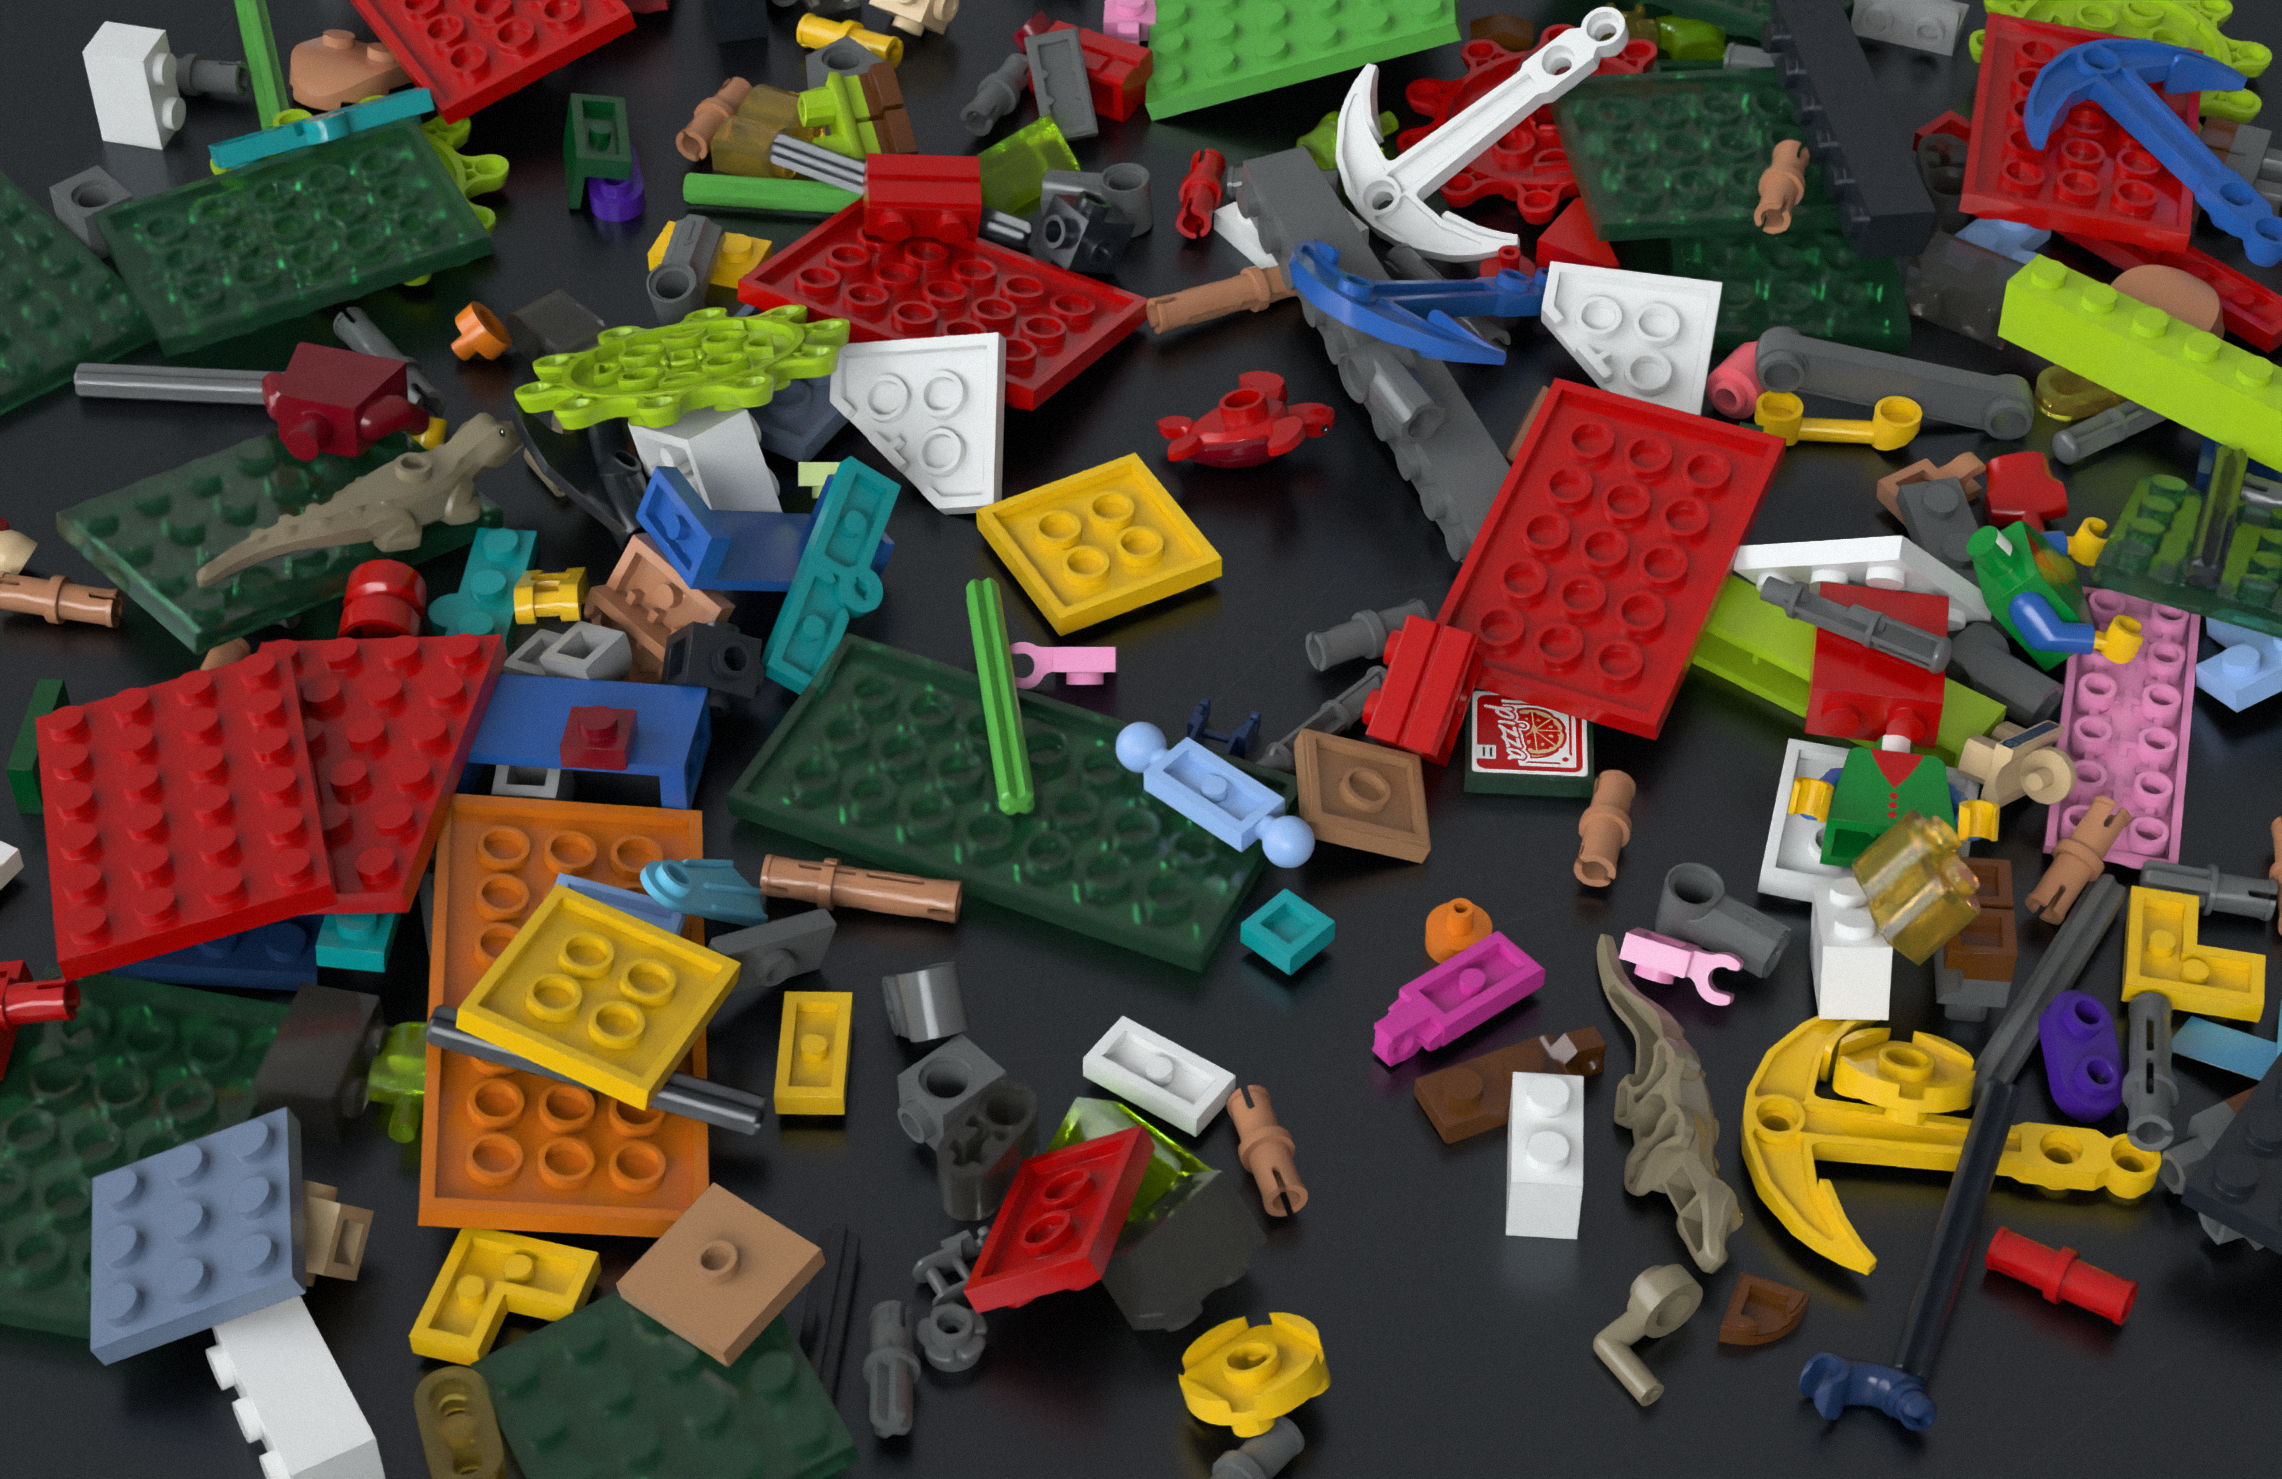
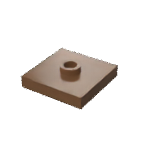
(1362, 795)
(721, 1274)

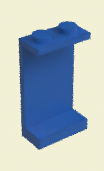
(730, 546)
(531, 713)

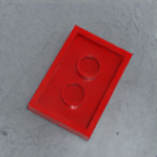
(1060, 1220)

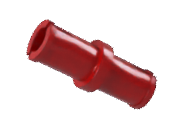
(1200, 193)
(2061, 1275)

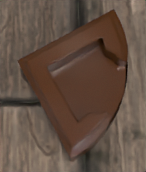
(1762, 1311)

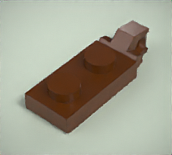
(1478, 1091)

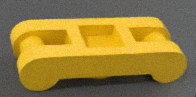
(550, 595)

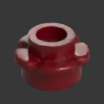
(1036, 25)

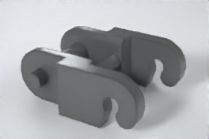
(950, 1258)

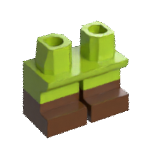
(861, 112)

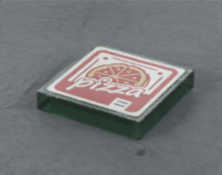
(1526, 749)

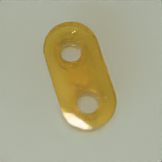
(2070, 396)
(462, 1439)

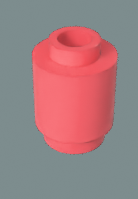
(1734, 383)

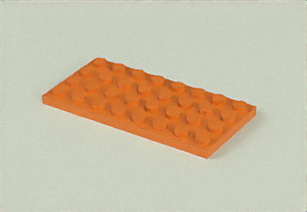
(512, 1143)

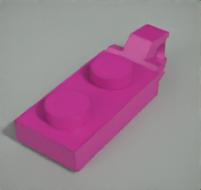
(1456, 998)

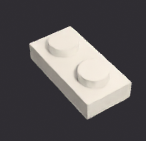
(1159, 1076)

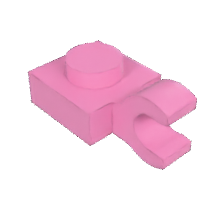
(1129, 19)
(1081, 664)
(1664, 957)

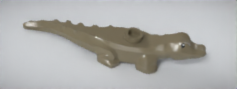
(387, 503)
(1669, 1119)

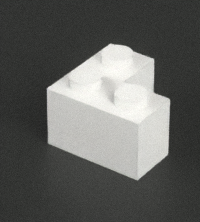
(716, 456)

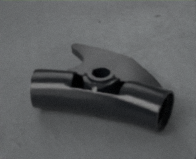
(592, 466)

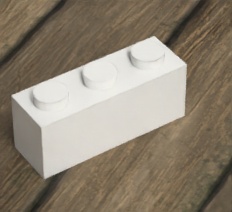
(293, 1396)

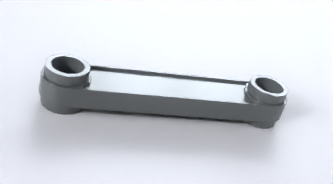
(1862, 376)

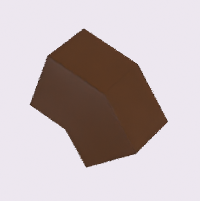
(1507, 30)

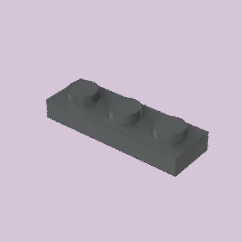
(1942, 525)

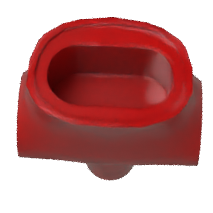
(2023, 490)

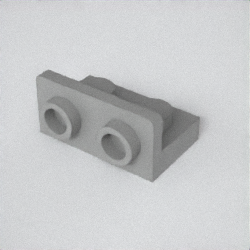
(1912, 23)

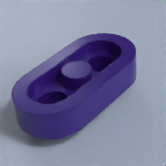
(616, 198)
(2078, 1043)

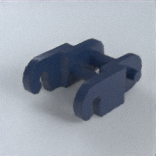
(1237, 744)

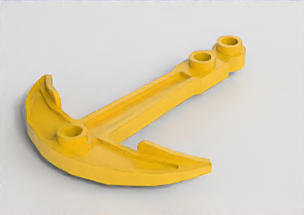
(1791, 1127)

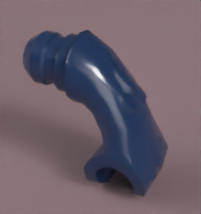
(1849, 1381)

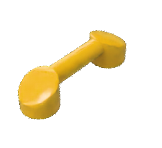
(1893, 424)

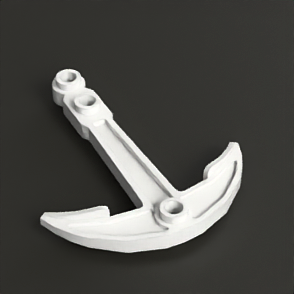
(1446, 151)

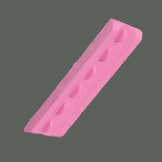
(2130, 729)

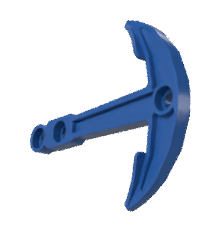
(2117, 79)
(1399, 308)

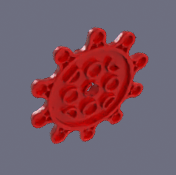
(1527, 161)

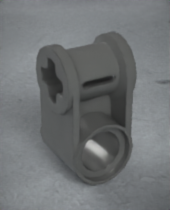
(926, 1002)

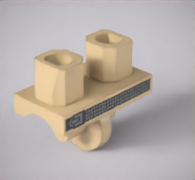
(2019, 764)

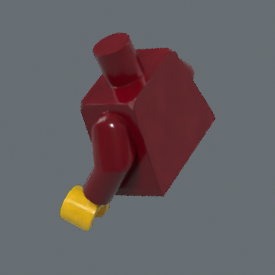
(344, 403)

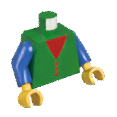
(2039, 594)
(1877, 791)

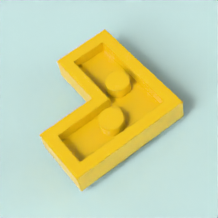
(2166, 960)
(493, 1275)

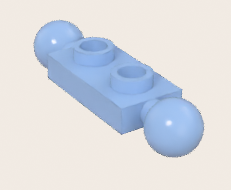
(1215, 794)

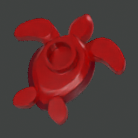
(1247, 426)

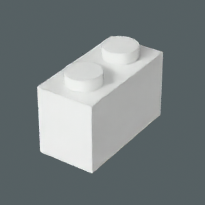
(134, 85)
(1848, 954)
(1545, 1155)

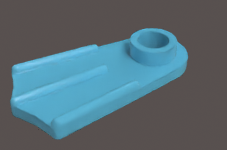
(704, 890)

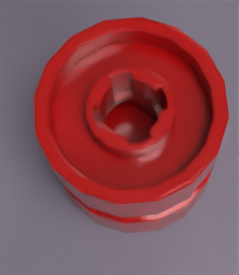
(383, 601)

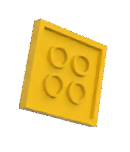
(1098, 544)
(599, 996)

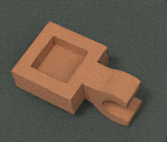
(1963, 466)

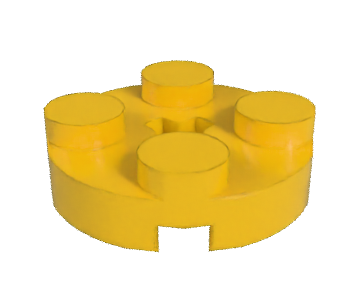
(1904, 1076)
(1254, 1372)

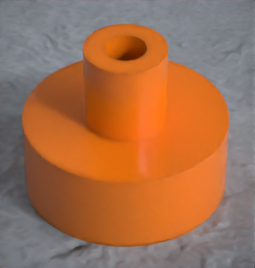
(480, 333)
(1455, 928)

